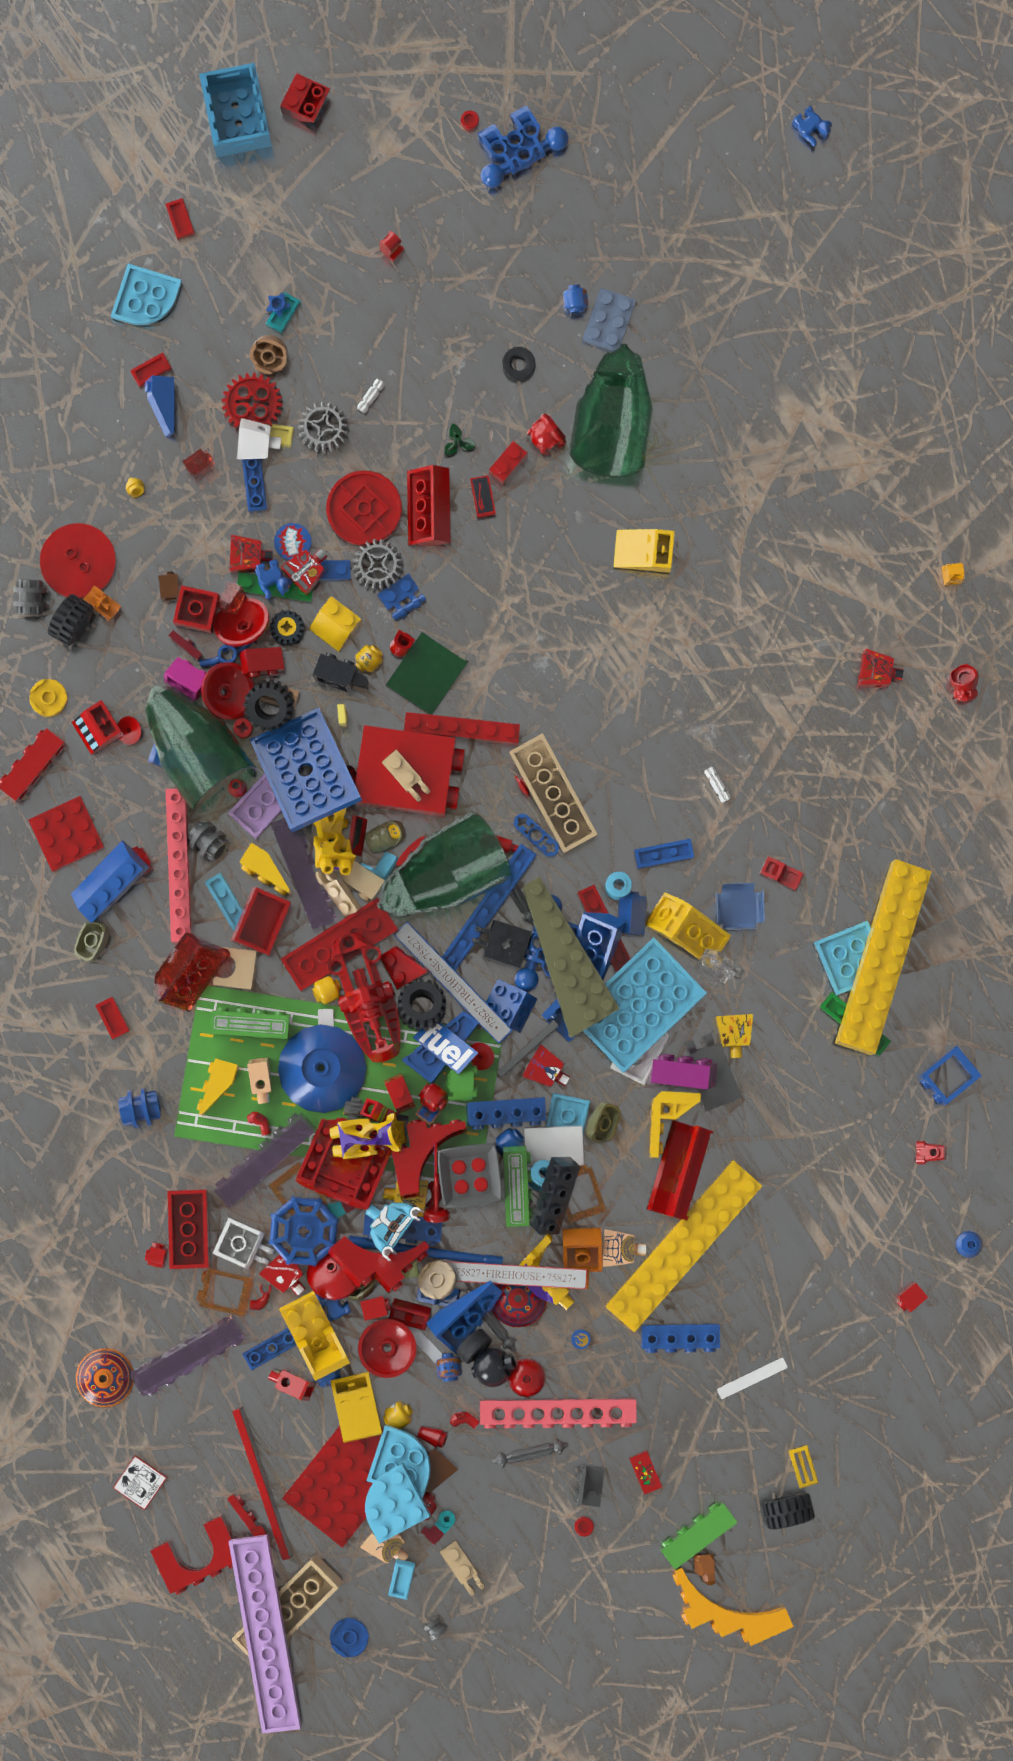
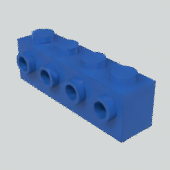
(506, 1111)
(418, 1230)
(680, 1337)

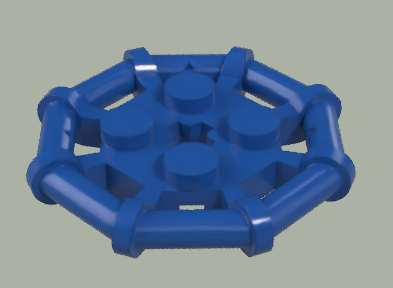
(295, 1239)

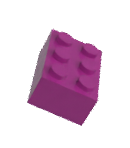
(684, 1071)

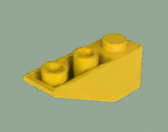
(220, 1080)

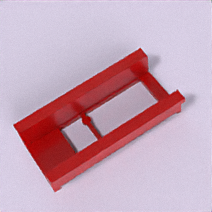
(663, 1196)

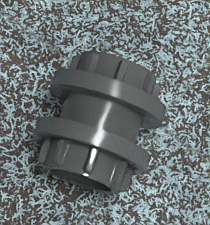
(30, 597)
(204, 838)

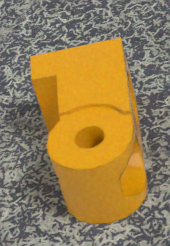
(953, 574)

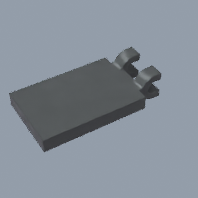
(726, 1086)

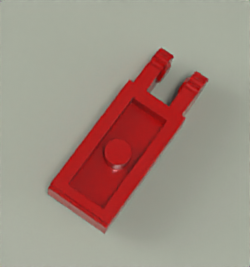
(247, 1517)

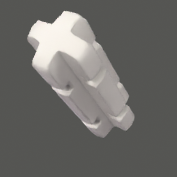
(370, 396)
(717, 784)

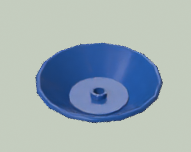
(342, 1074)

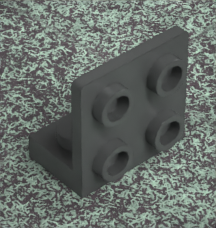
(590, 1485)

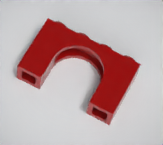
(178, 1576)

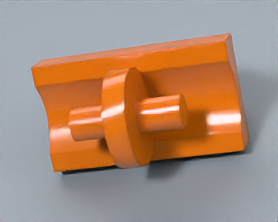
(102, 603)

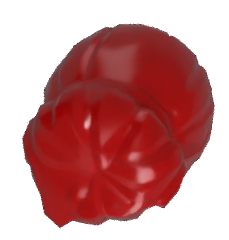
(964, 681)

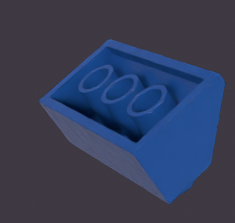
(108, 882)

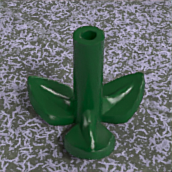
(455, 434)

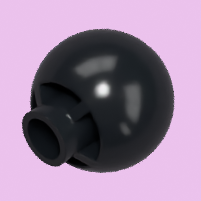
(493, 1367)

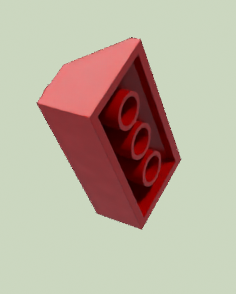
(428, 506)

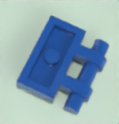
(399, 592)

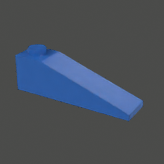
(599, 938)
(463, 1316)

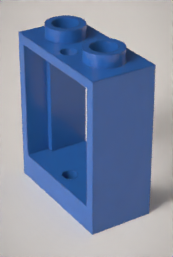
(964, 1062)

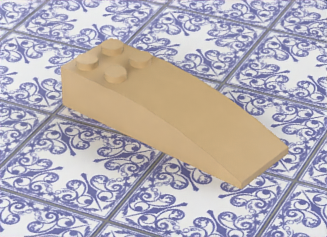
(553, 793)
(301, 1596)

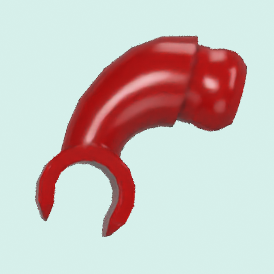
(262, 1302)

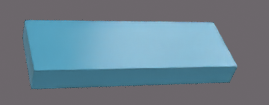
(225, 899)

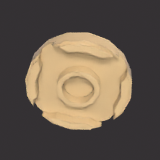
(437, 1279)

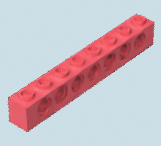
(178, 865)
(488, 1407)

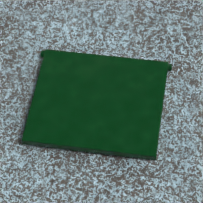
(426, 673)

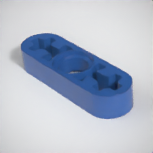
(522, 829)

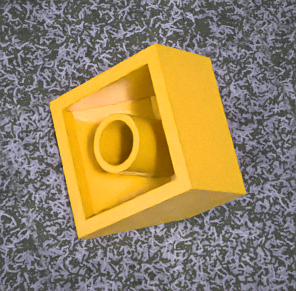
(335, 624)

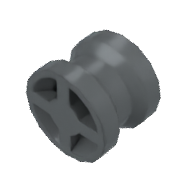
(435, 1628)

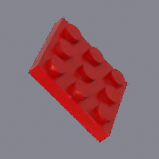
(66, 833)

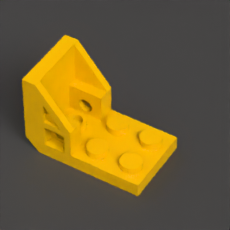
(686, 926)
(678, 1104)
(314, 1336)

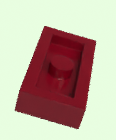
(186, 644)

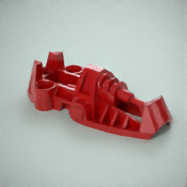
(367, 1001)

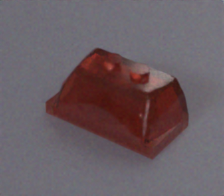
(188, 971)

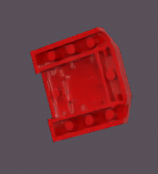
(342, 1179)

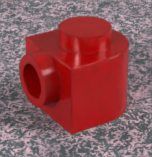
(401, 643)
(156, 1255)

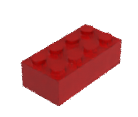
(188, 1229)

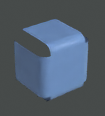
(739, 907)

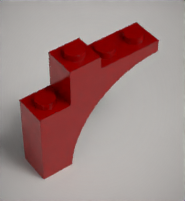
(412, 1159)
(364, 1264)

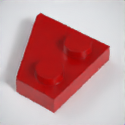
(401, 967)

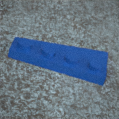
(427, 1063)

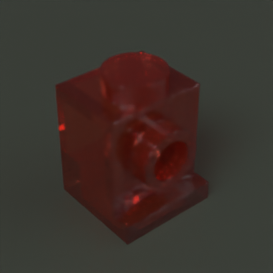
(197, 470)
(231, 598)

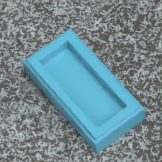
(401, 1579)

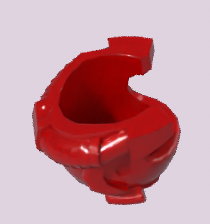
(546, 434)

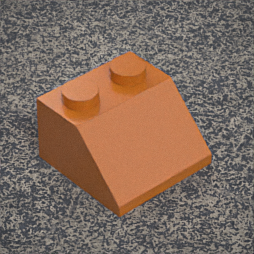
(582, 1249)

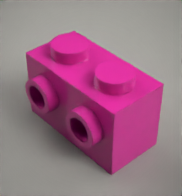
(185, 677)

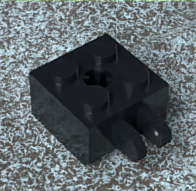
(338, 673)
(500, 933)

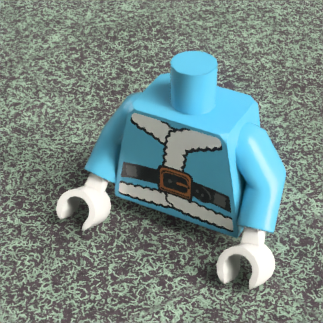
(390, 1225)

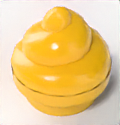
(135, 487)

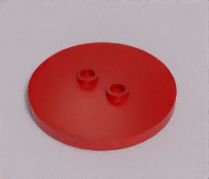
(364, 508)
(77, 559)

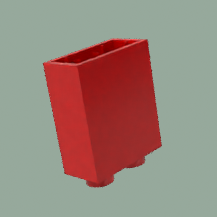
(429, 755)

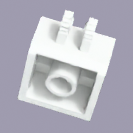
(252, 1242)

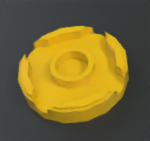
(48, 697)

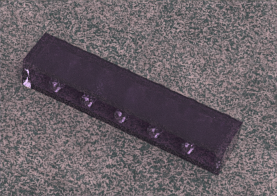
(303, 875)
(265, 1159)
(187, 1355)

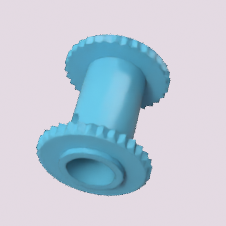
(620, 877)
(537, 1180)

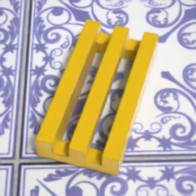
(798, 1450)

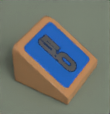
(426, 1115)

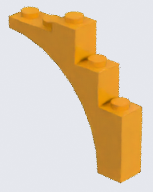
(755, 1626)

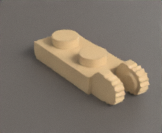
(404, 774)
(338, 892)
(461, 1566)

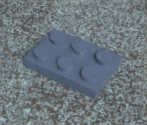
(609, 320)

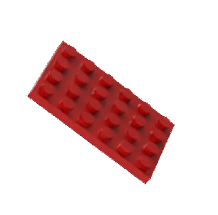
(336, 1486)

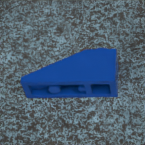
(161, 398)

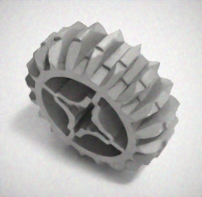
(315, 424)
(372, 570)

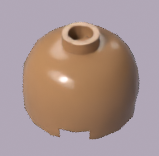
(269, 354)

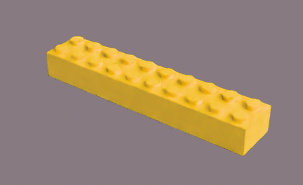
(883, 957)
(683, 1246)

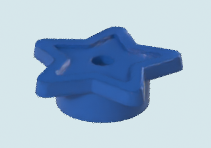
(277, 309)

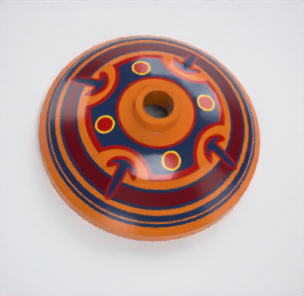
(116, 1369)

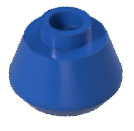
(969, 1238)

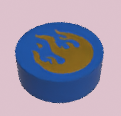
(580, 1338)

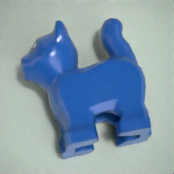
(810, 124)
(271, 577)
(334, 1308)

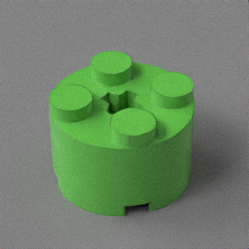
(461, 1085)

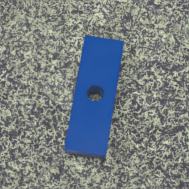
(255, 493)
(261, 1354)

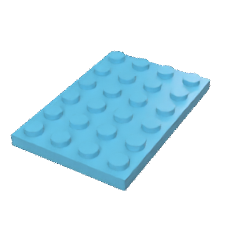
(651, 998)

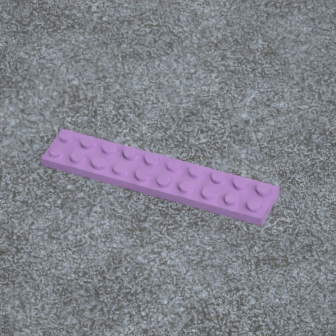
(265, 1634)

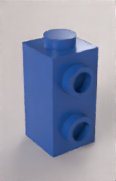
(633, 911)

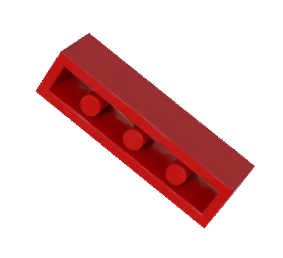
(31, 765)

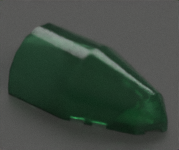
(613, 417)
(192, 743)
(447, 869)

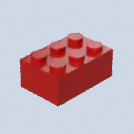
(260, 921)

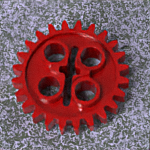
(254, 386)

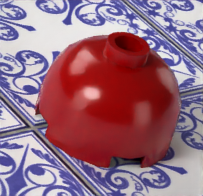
(527, 1368)

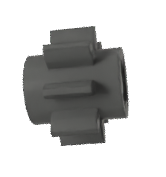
(353, 1108)

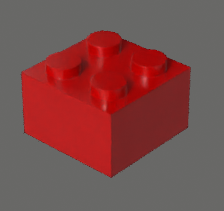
(196, 609)

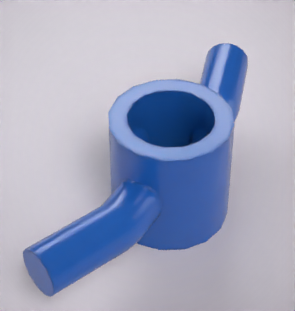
(214, 661)

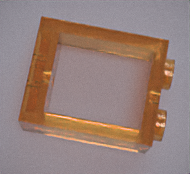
(283, 1179)
(591, 1211)
(245, 1295)

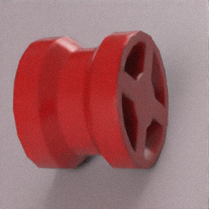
(244, 731)

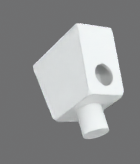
(255, 440)

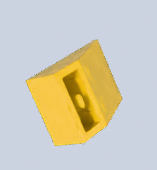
(644, 550)
(260, 863)
(356, 1407)

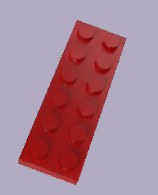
(310, 960)

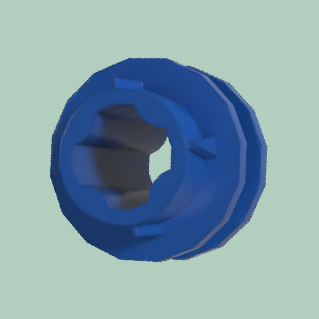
(139, 1108)

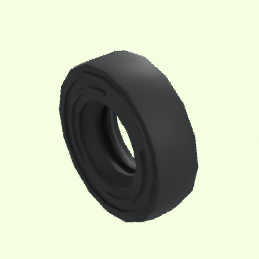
(510, 371)

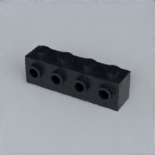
(555, 1195)

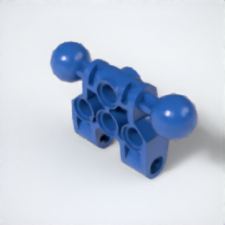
(524, 121)
(526, 977)

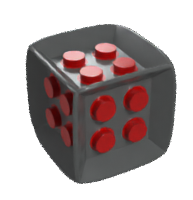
(470, 1175)

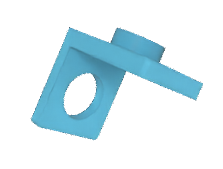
(384, 866)

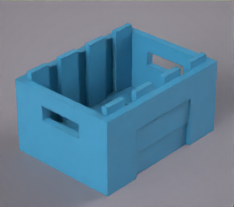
(220, 91)

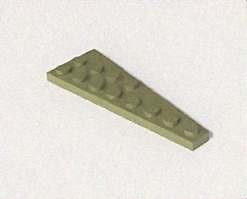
(576, 981)

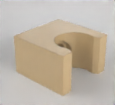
(244, 973)

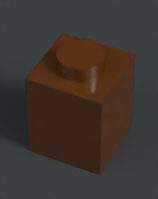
(169, 586)

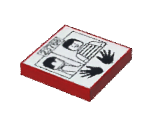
(140, 1482)

